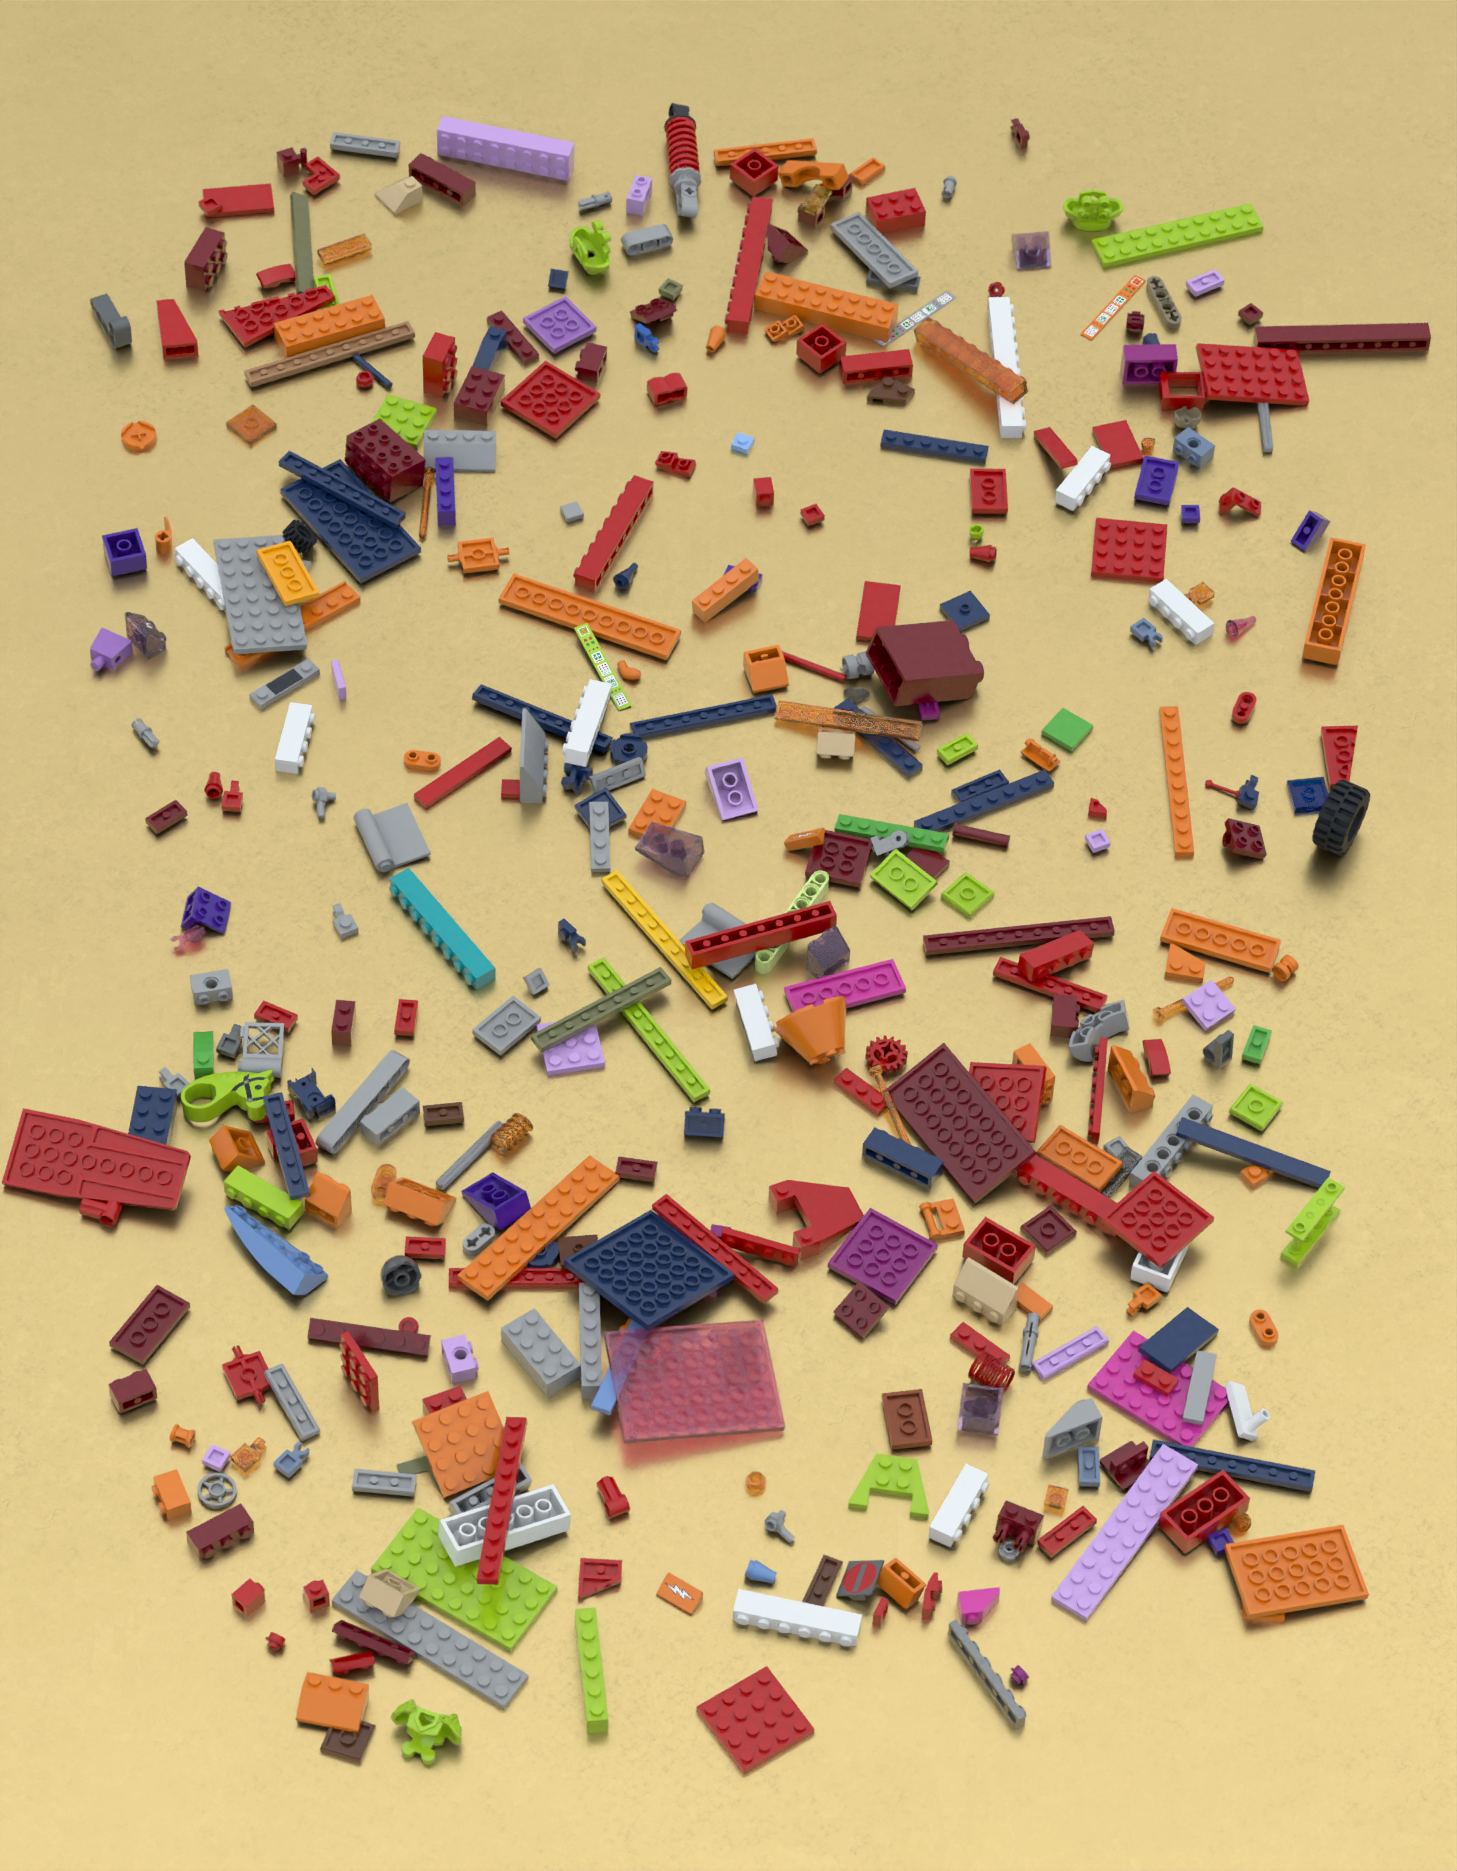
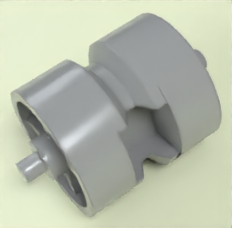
(856, 665)

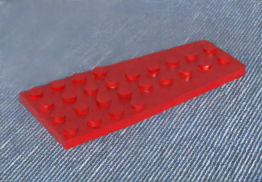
(93, 1162)

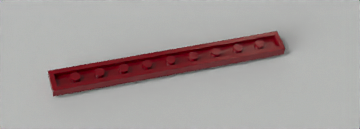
(1015, 935)

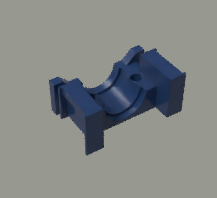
(311, 1096)

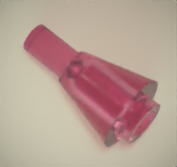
(1236, 626)

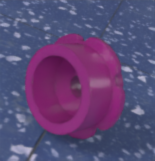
(1019, 1675)

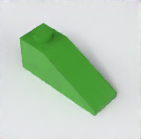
(203, 1054)

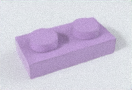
(1205, 282)

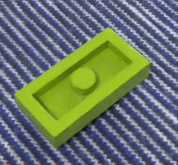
(957, 749)

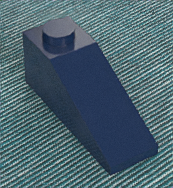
(491, 348)

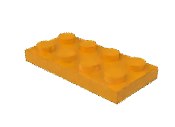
(287, 573)

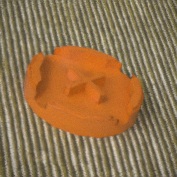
(138, 436)

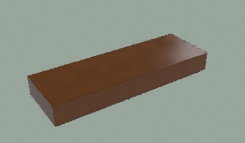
(823, 1581)

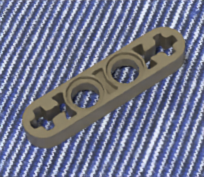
(1161, 289)

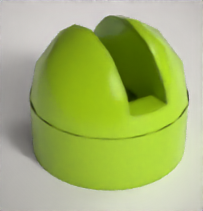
(976, 532)

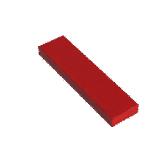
(1055, 448)

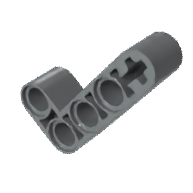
(115, 326)

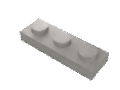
(618, 775)
(384, 1482)

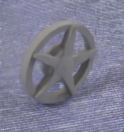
(217, 1490)

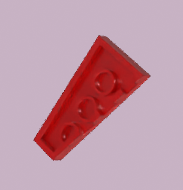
(1338, 751)

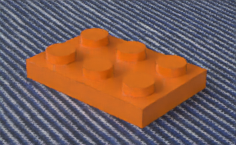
(658, 809)

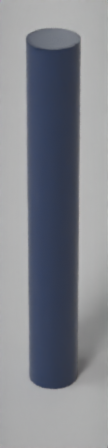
(373, 371)

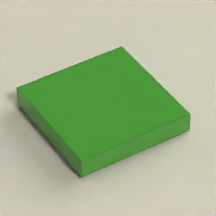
(1067, 729)

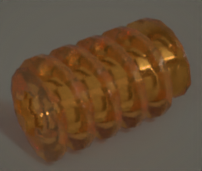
(510, 1133)

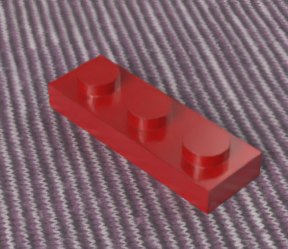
(860, 1091)
(977, 1343)
(1066, 1531)

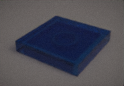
(1307, 794)

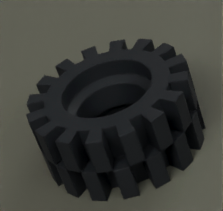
(300, 536)

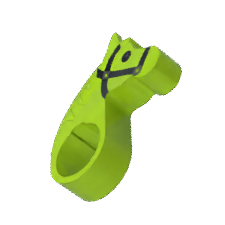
(227, 1089)

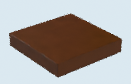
(348, 1744)

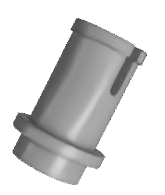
(949, 184)

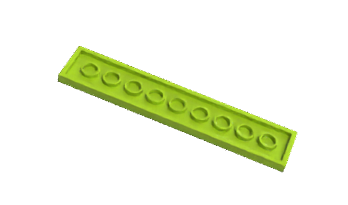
(1177, 235)

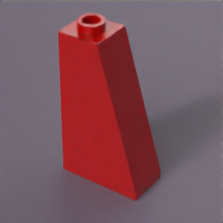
(175, 332)

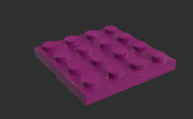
(882, 1256)

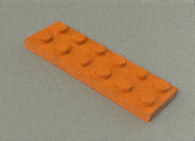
(1220, 940)

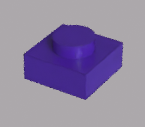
(1190, 514)
(1218, 1540)

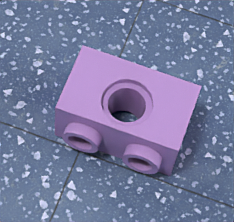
(639, 195)
(458, 1369)

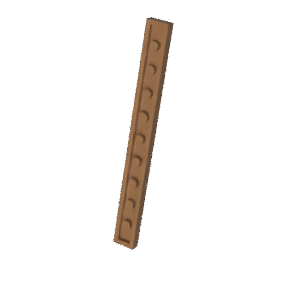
(329, 354)

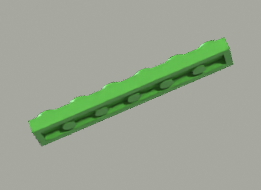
(870, 828)

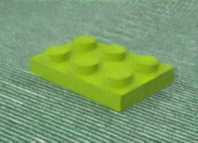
(903, 879)

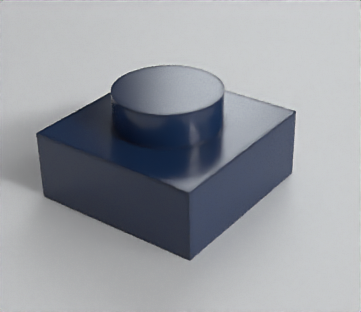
(558, 278)

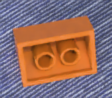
(1130, 1080)
(418, 1201)
(332, 1702)

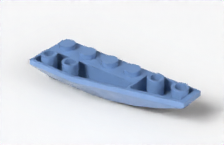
(276, 1255)

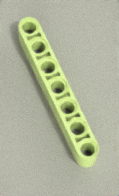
(810, 895)

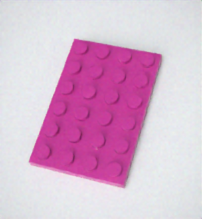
(1146, 1405)

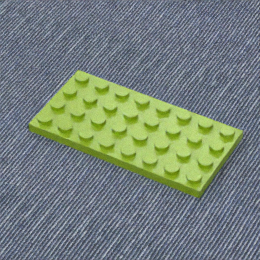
(494, 1611)

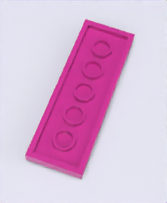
(856, 985)

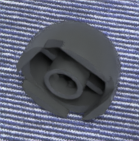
(400, 1275)

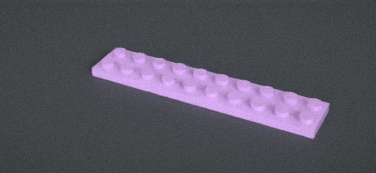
(1124, 1532)

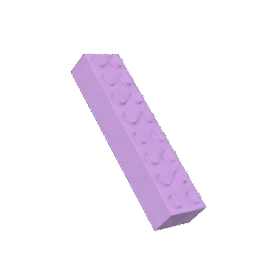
(505, 148)

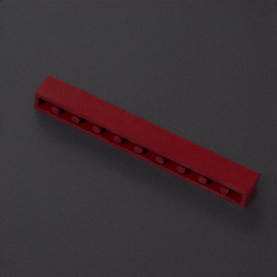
(1345, 337)

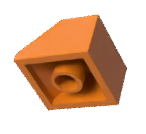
(235, 1148)

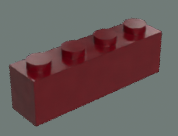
(442, 179)

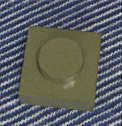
(670, 289)

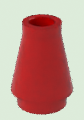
(984, 553)
(214, 786)

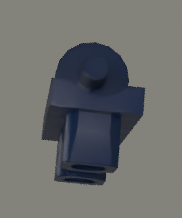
(578, 775)

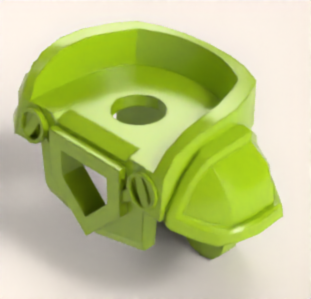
(1091, 213)
(585, 241)
(426, 1730)

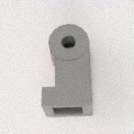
(896, 841)

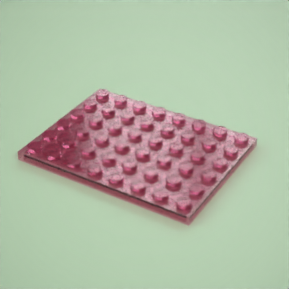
(694, 1381)

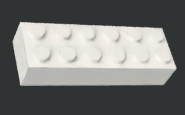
(533, 1517)

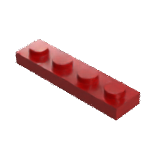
(760, 1246)

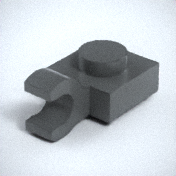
(230, 1043)

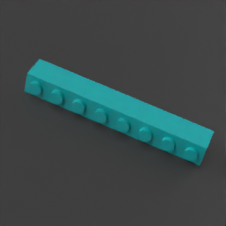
(442, 929)

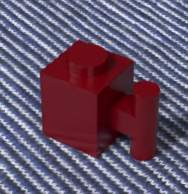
(289, 161)

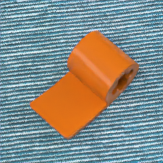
(163, 539)

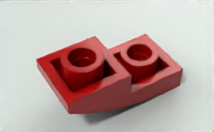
(275, 275)
(672, 463)
(1157, 1057)
(931, 1595)

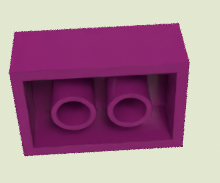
(1144, 362)

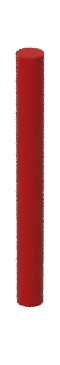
(815, 667)

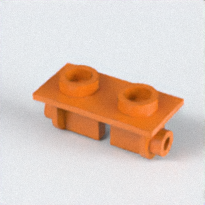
(1039, 755)

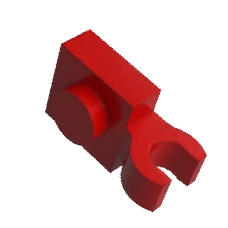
(232, 799)

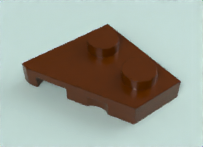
(891, 391)

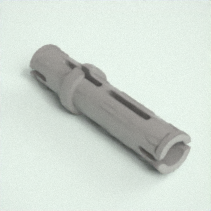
(1032, 1322)

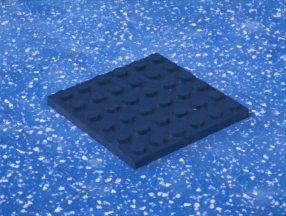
(649, 1270)

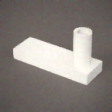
(1241, 1411)

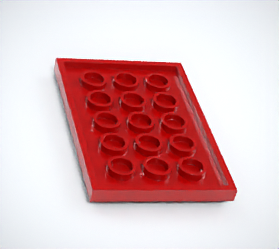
(1252, 374)

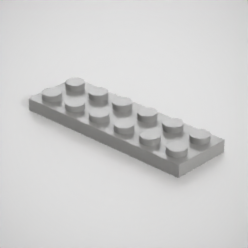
(874, 250)

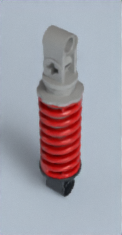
(683, 159)

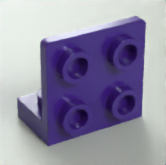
(206, 909)

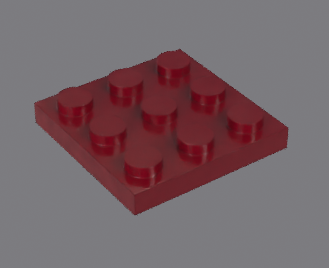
(841, 857)

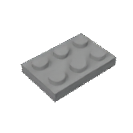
(506, 1025)

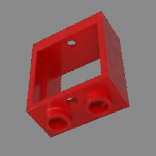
(1181, 379)

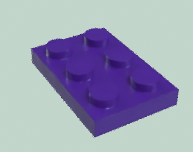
(1156, 480)

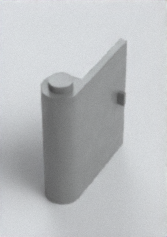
(391, 837)
(716, 920)

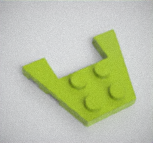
(895, 1477)

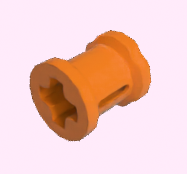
(182, 1435)

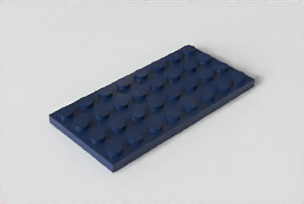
(355, 537)

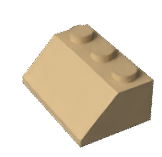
(985, 1292)

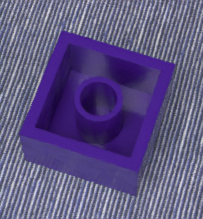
(124, 552)

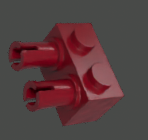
(1018, 1523)

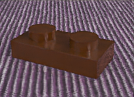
(443, 1114)

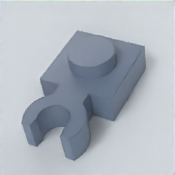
(1145, 630)
(289, 1461)

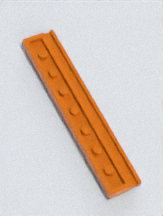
(313, 613)

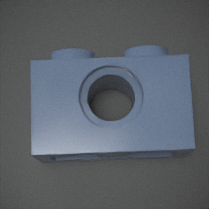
(1193, 447)

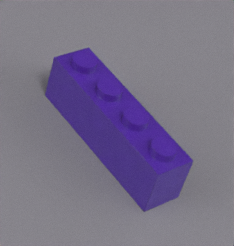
(445, 491)

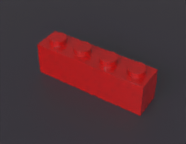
(876, 365)
(1055, 955)

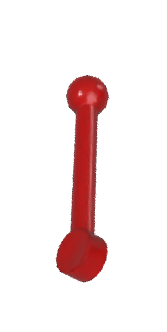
(1209, 783)

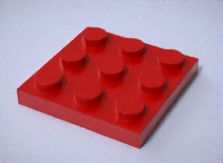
(359, 1371)

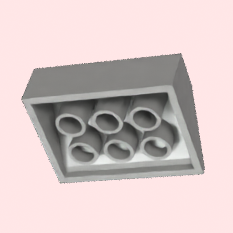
(532, 760)

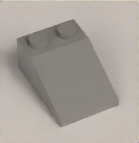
(1075, 1428)

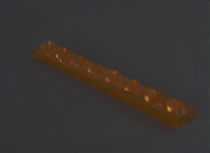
(848, 720)

